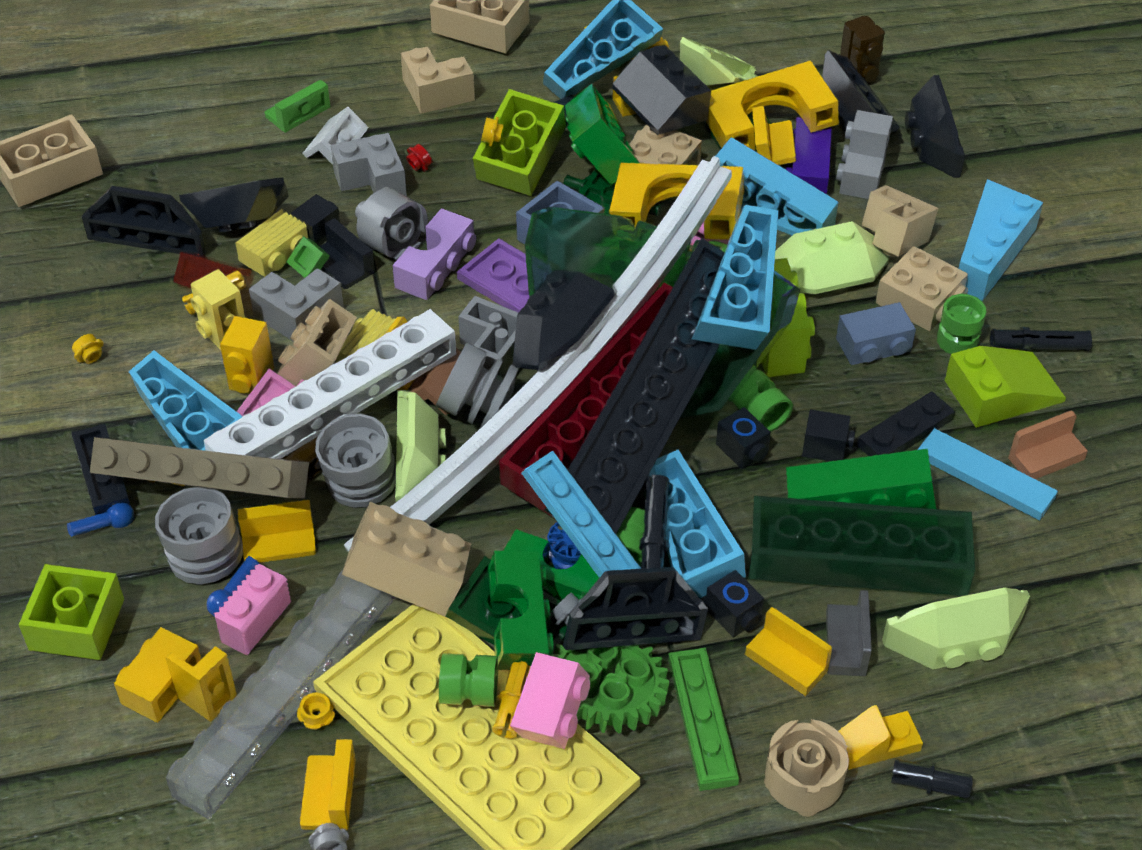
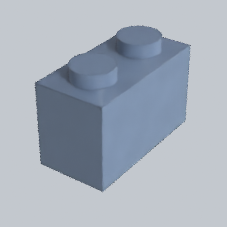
(875, 333)

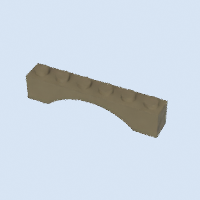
(199, 468)

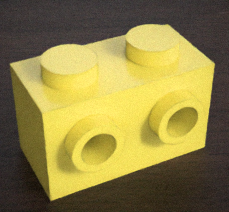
(216, 305)

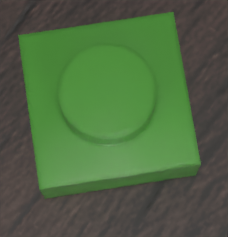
(307, 257)

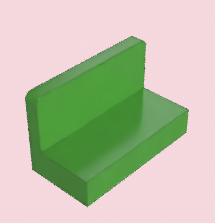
(300, 106)

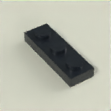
(907, 426)
(103, 489)

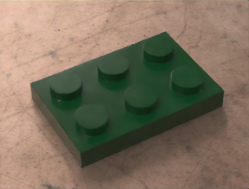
(481, 615)

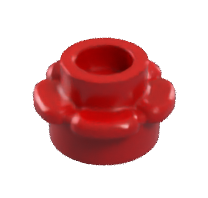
(418, 158)

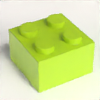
(72, 612)

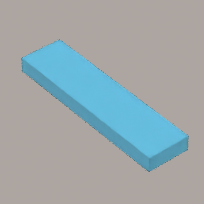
(989, 474)
(578, 515)

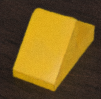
(879, 738)

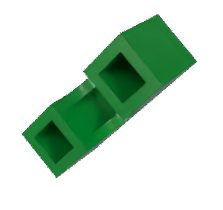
(519, 580)
(559, 582)

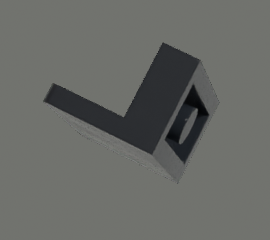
(349, 257)

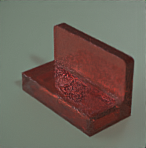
(195, 266)

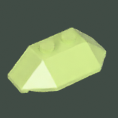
(714, 66)
(833, 257)
(417, 442)
(958, 628)

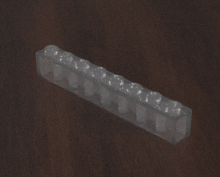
(273, 695)

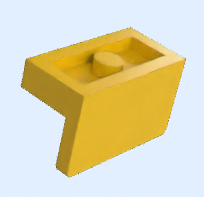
(773, 140)
(277, 531)
(790, 652)
(206, 684)
(329, 788)

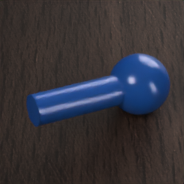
(117, 516)
(219, 596)

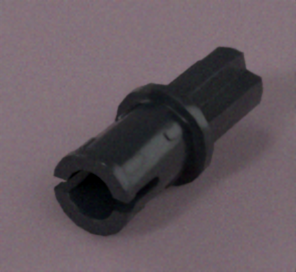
(932, 778)

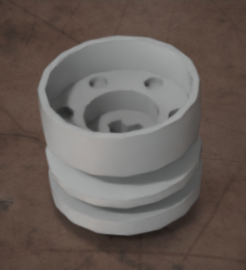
(476, 385)
(356, 460)
(199, 535)

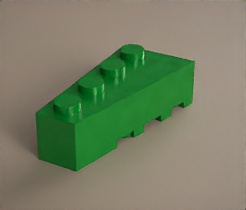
(597, 133)
(882, 479)

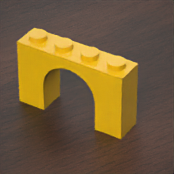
(795, 87)
(644, 185)

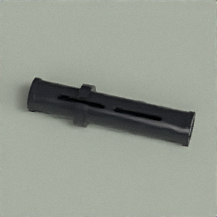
(1027, 339)
(654, 541)

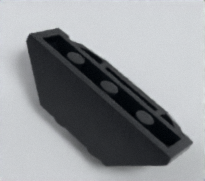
(851, 90)
(934, 129)
(236, 203)
(143, 221)
(559, 315)
(636, 610)

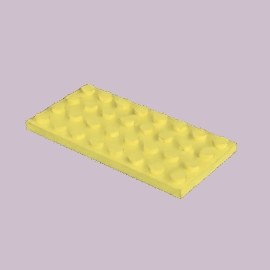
(491, 786)

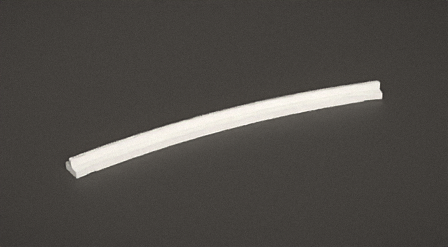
(632, 291)

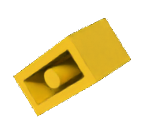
(246, 353)
(147, 682)

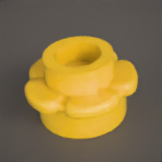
(492, 131)
(87, 348)
(312, 703)

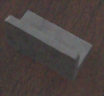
(849, 637)

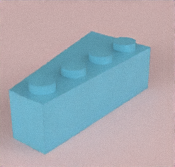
(604, 45)
(772, 187)
(997, 235)
(741, 293)
(180, 403)
(696, 534)

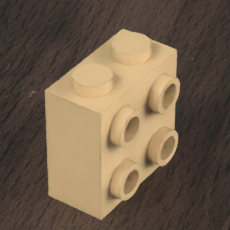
(666, 148)
(921, 286)
(316, 343)

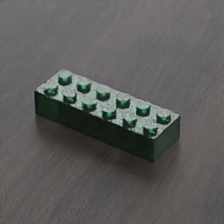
(861, 545)

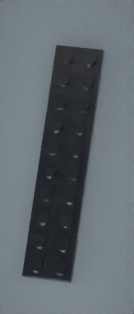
(649, 394)

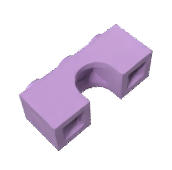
(447, 240)

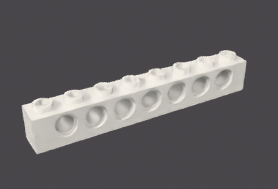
(339, 390)

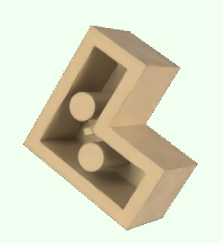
(434, 83)
(898, 220)

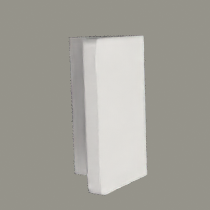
(338, 129)

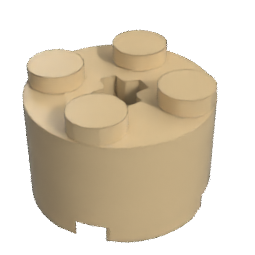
(806, 766)

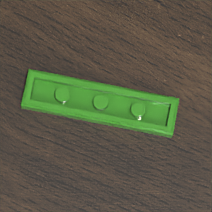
(703, 719)

